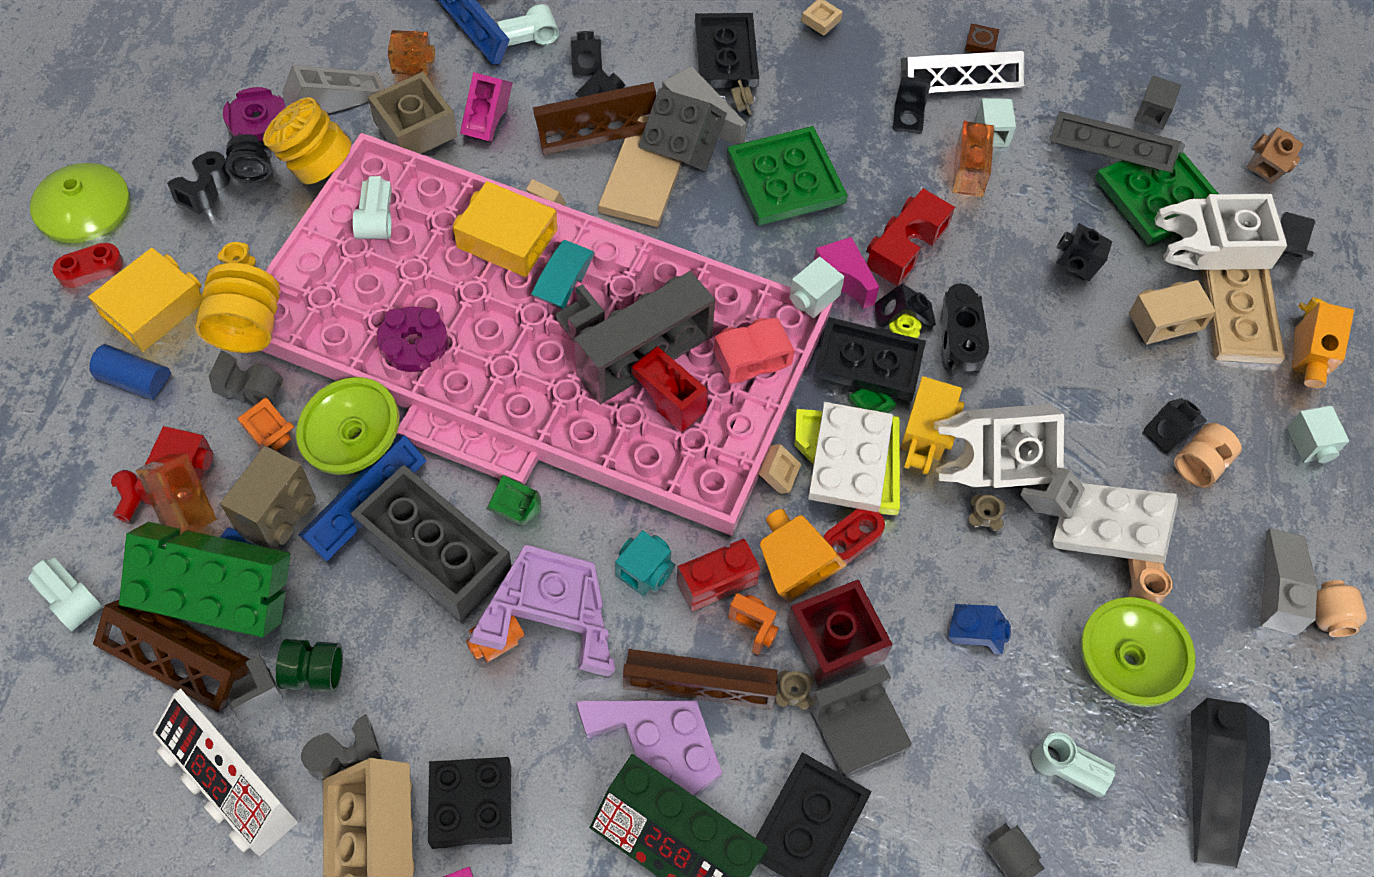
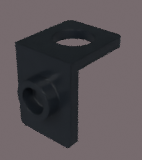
(585, 42)
(911, 100)
(1297, 233)
(906, 301)
(1183, 414)

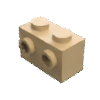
(1171, 311)

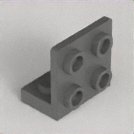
(683, 129)
(859, 721)

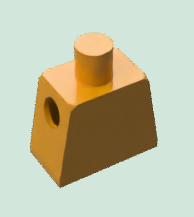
(1321, 342)
(797, 555)

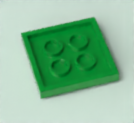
(786, 175)
(1145, 190)

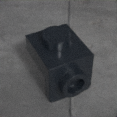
(600, 83)

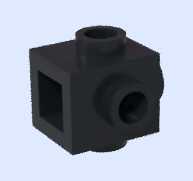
(1083, 251)

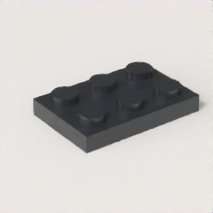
(726, 49)
(870, 359)
(810, 820)

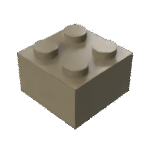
(413, 114)
(269, 499)

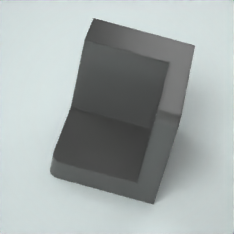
(1158, 102)
(581, 314)
(254, 690)

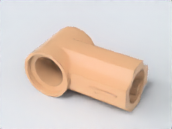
(1150, 575)

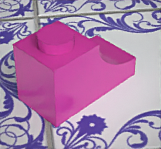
(485, 106)
(858, 279)

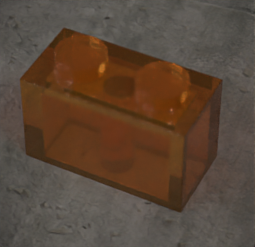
(973, 159)
(176, 493)

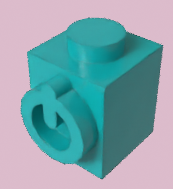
(644, 563)

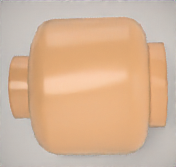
(1340, 609)

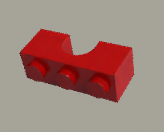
(920, 218)

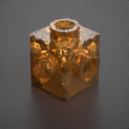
(410, 52)

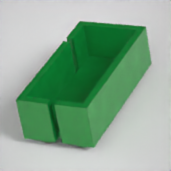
(204, 579)

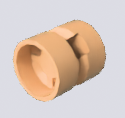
(1208, 455)

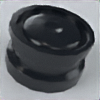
(248, 159)

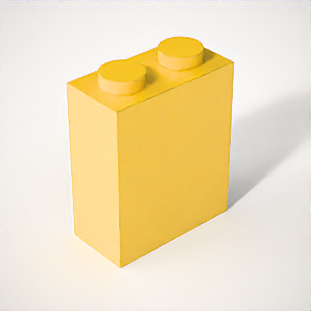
(505, 228)
(147, 298)

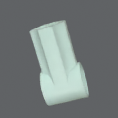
(535, 25)
(374, 215)
(68, 599)
(1075, 764)

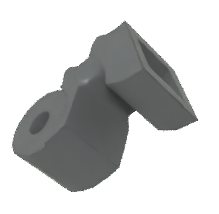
(252, 384)
(325, 755)

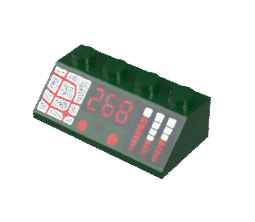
(671, 828)

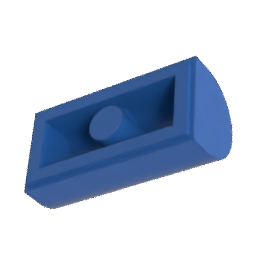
(128, 371)

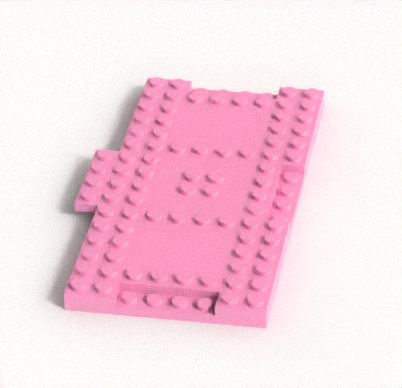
(509, 368)

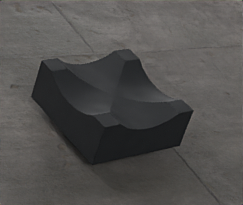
(469, 802)

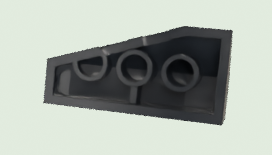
(1227, 777)

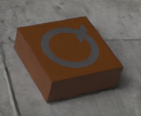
(981, 39)

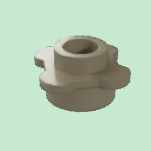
(742, 97)
(991, 504)
(802, 682)

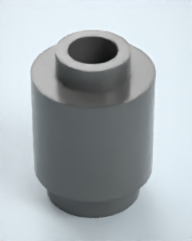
(1014, 852)

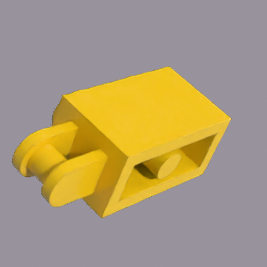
(932, 403)

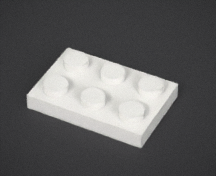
(851, 457)
(1119, 523)

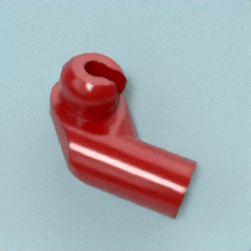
(130, 499)

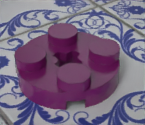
(250, 100)
(408, 321)

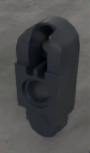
(964, 309)

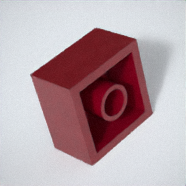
(839, 633)

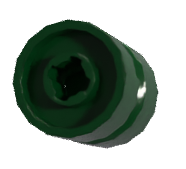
(314, 666)

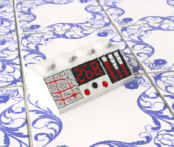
(222, 776)

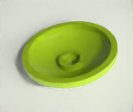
(80, 202)
(340, 413)
(1153, 639)

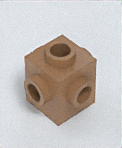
(1275, 155)

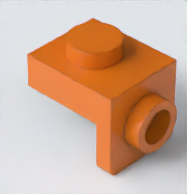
(266, 425)
(755, 616)

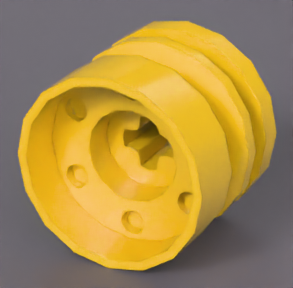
(307, 141)
(238, 308)

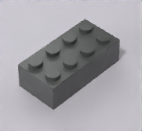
(671, 318)
(432, 542)

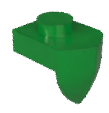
(515, 501)

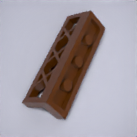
(596, 113)
(177, 641)
(700, 679)

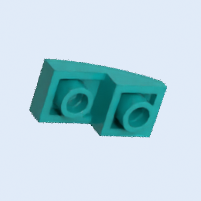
(561, 273)

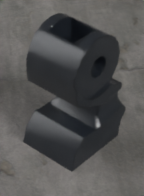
(210, 177)

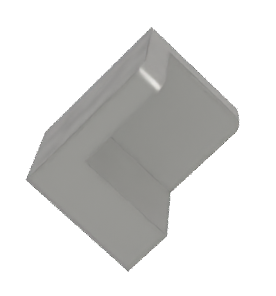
(1058, 496)

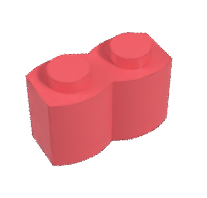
(753, 350)

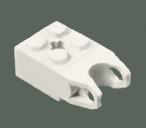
(1224, 232)
(996, 446)

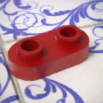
(87, 265)
(851, 538)

